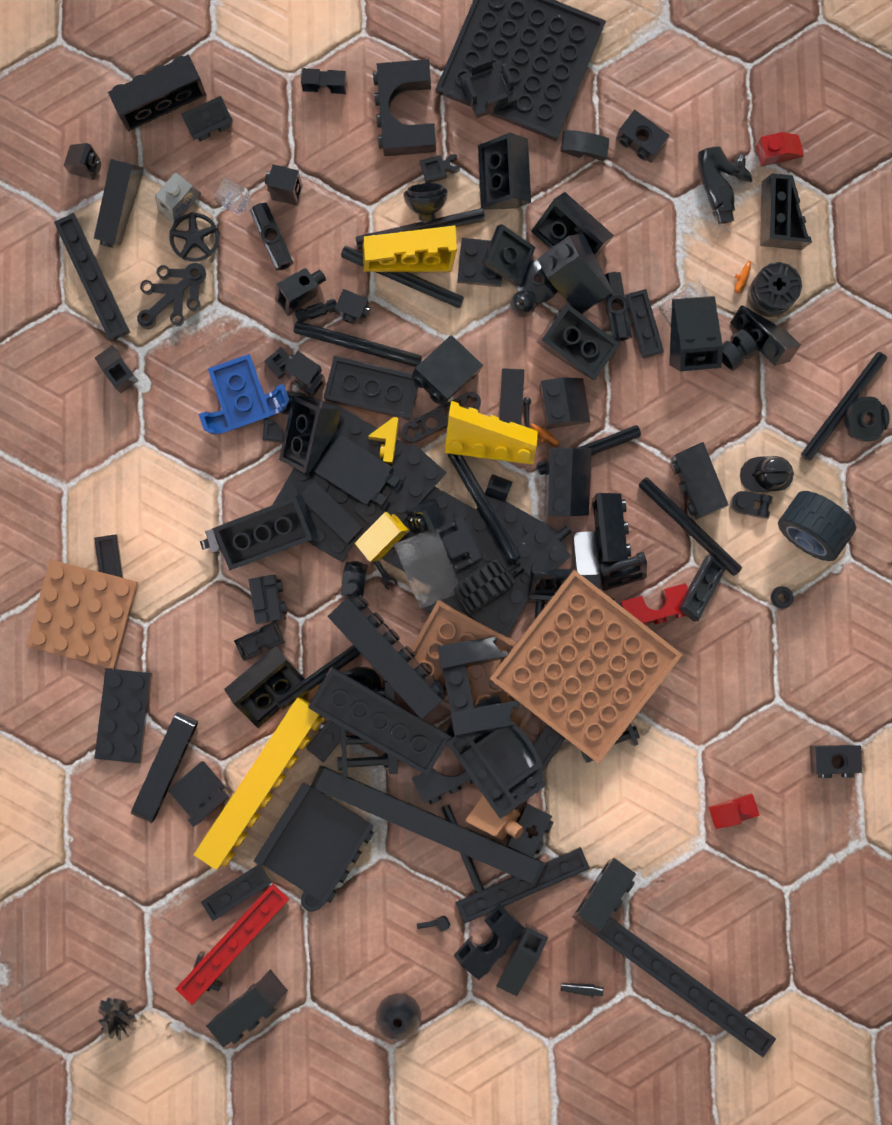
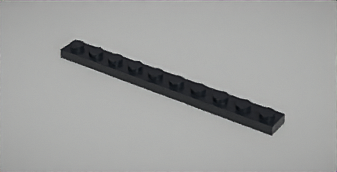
(687, 987)

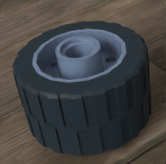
(817, 525)

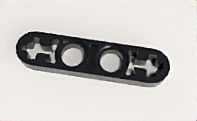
(439, 414)

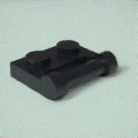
(623, 571)

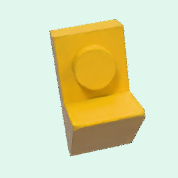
(388, 434)

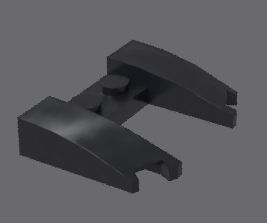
(454, 663)

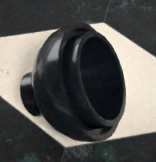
(425, 199)

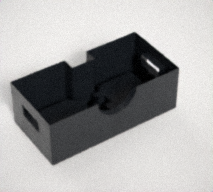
(314, 79)
(261, 638)

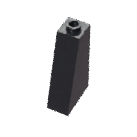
(117, 202)

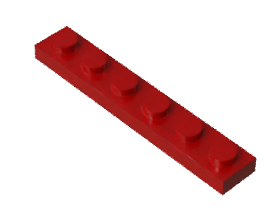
(232, 944)

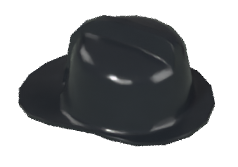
(766, 474)

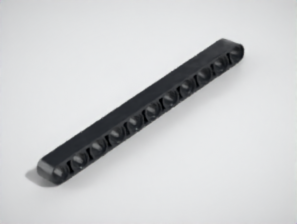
(429, 825)

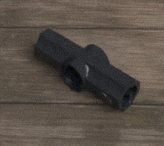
(276, 248)
(618, 320)

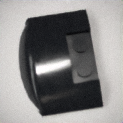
(501, 766)

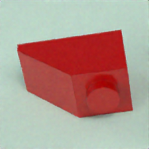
(779, 148)

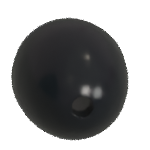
(527, 308)

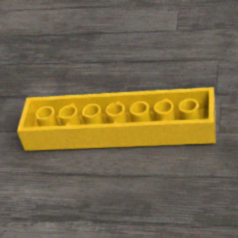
(258, 784)

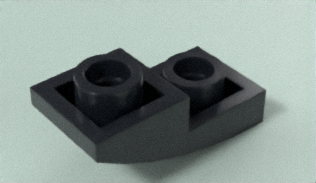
(584, 143)

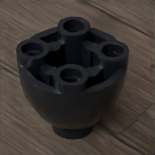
(398, 1007)

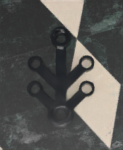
(174, 293)

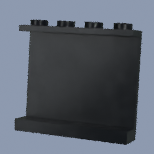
(315, 843)

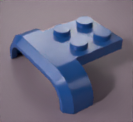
(241, 397)

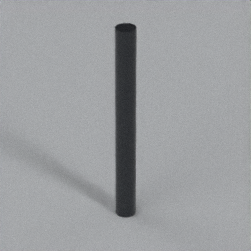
(468, 862)

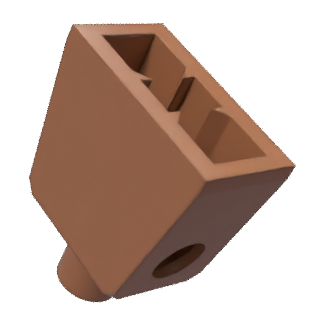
(487, 820)

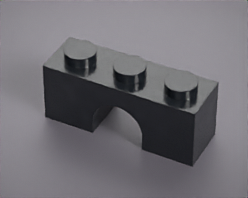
(304, 373)
(481, 957)

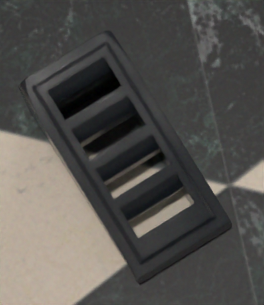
(558, 574)

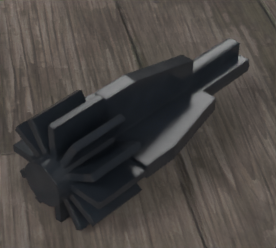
(116, 1017)

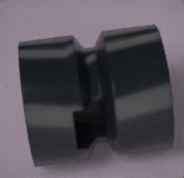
(737, 349)

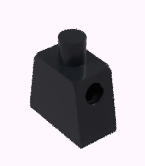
(298, 289)

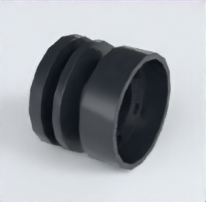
(766, 298)

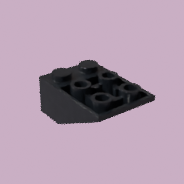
(695, 334)

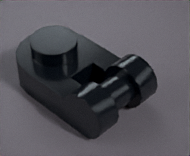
(743, 503)

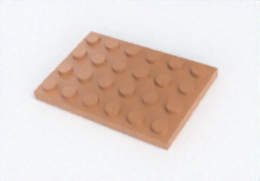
(450, 626)

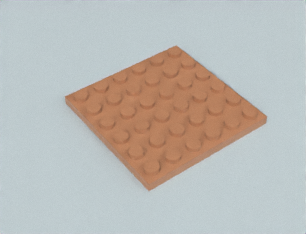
(586, 666)

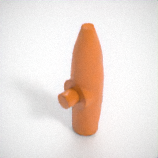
(742, 277)
(545, 435)

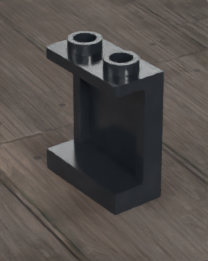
(446, 370)

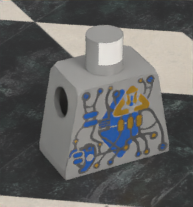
(176, 197)

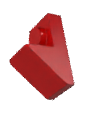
(734, 811)

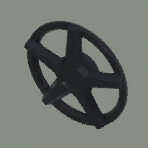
(193, 237)

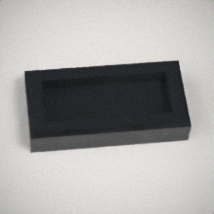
(109, 555)

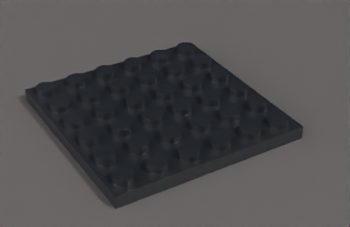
(544, 50)

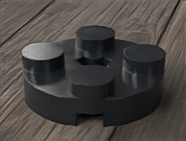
(854, 421)

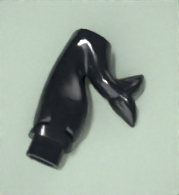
(716, 186)

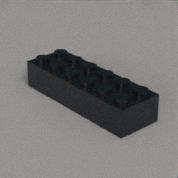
(388, 655)

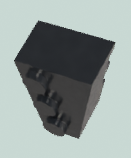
(781, 215)
(247, 1010)

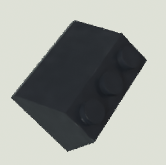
(504, 172)
(568, 218)
(567, 481)
(698, 481)
(610, 527)
(262, 685)

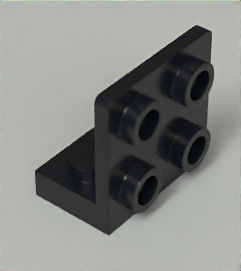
(200, 793)

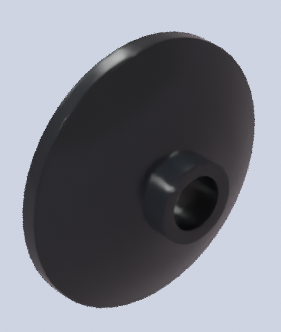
(542, 291)

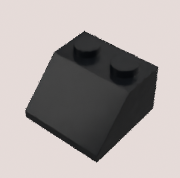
(564, 402)

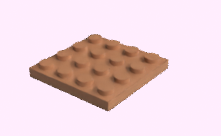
(82, 614)

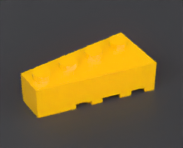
(411, 251)
(488, 437)

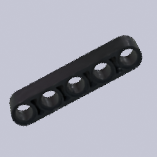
(164, 767)

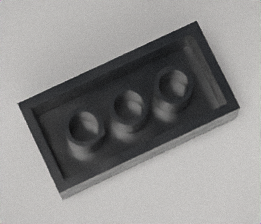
(157, 92)
(265, 532)

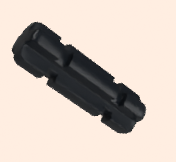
(316, 310)

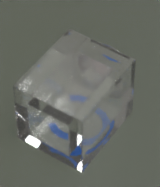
(232, 196)

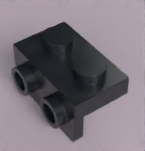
(207, 118)

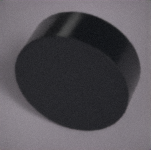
(309, 902)

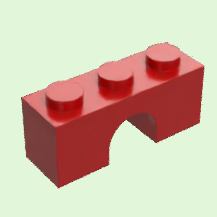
(671, 600)

